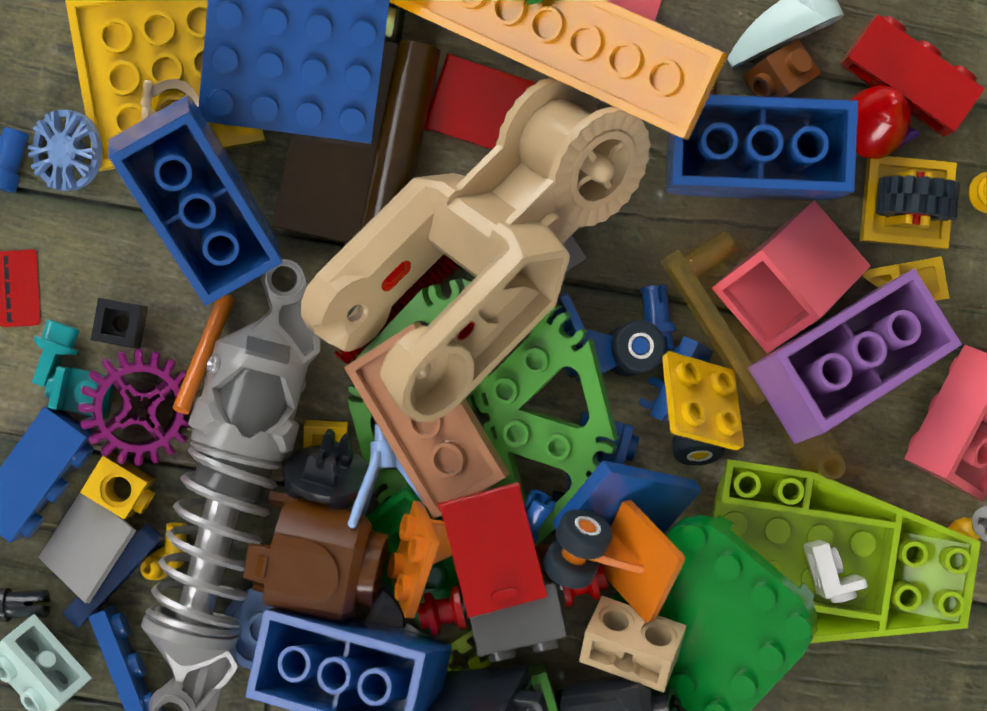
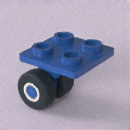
(624, 350)

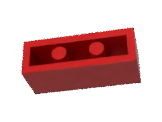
(934, 88)

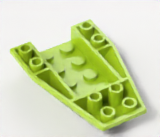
(913, 568)

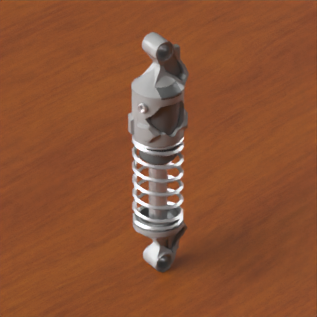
(238, 438)

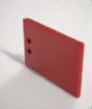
(473, 101)
(493, 549)

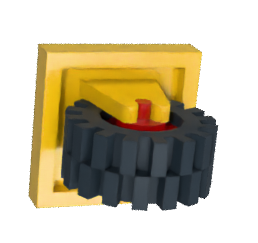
(909, 202)

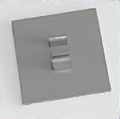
(86, 546)

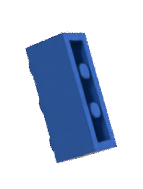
(38, 470)

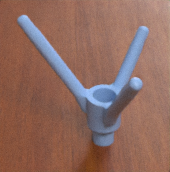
(381, 457)

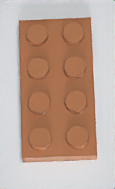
(439, 456)

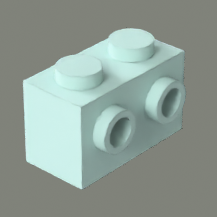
(39, 667)

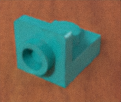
(65, 393)

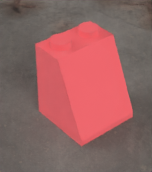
(792, 277)

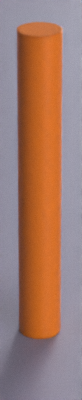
(202, 354)

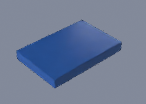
(656, 494)

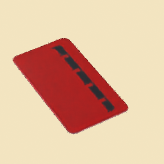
(19, 288)

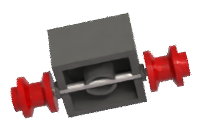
(503, 630)

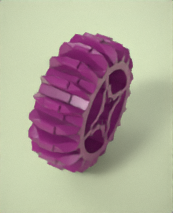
(122, 419)

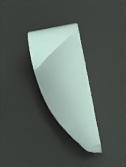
(782, 25)

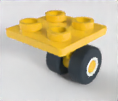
(701, 409)

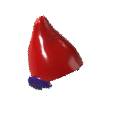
(882, 121)

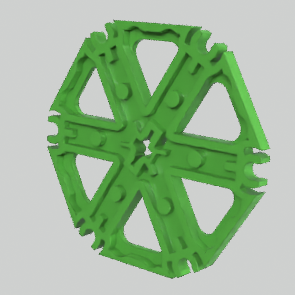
(506, 393)

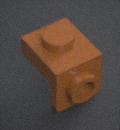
(782, 72)

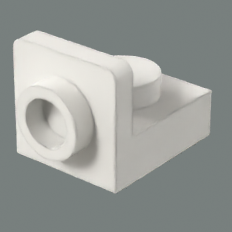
(824, 568)

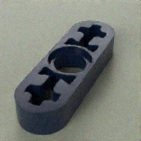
(135, 552)

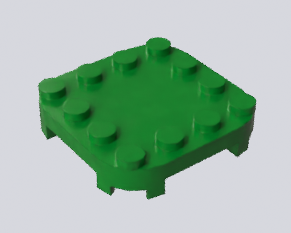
(739, 615)

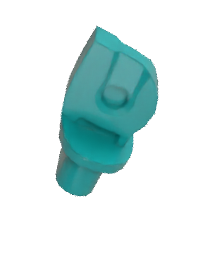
(55, 341)

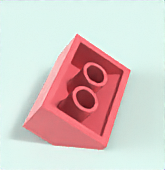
(954, 432)

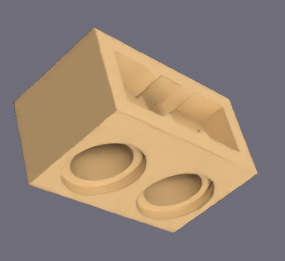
(630, 647)

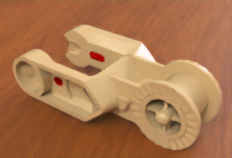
(502, 223)

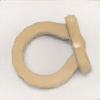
(151, 91)

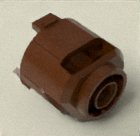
(318, 561)

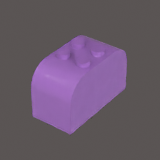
(854, 357)

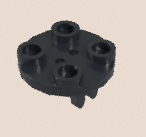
(326, 472)

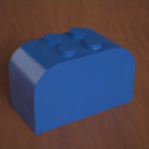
(766, 150)
(195, 199)
(344, 666)

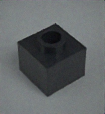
(106, 318)

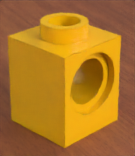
(101, 481)

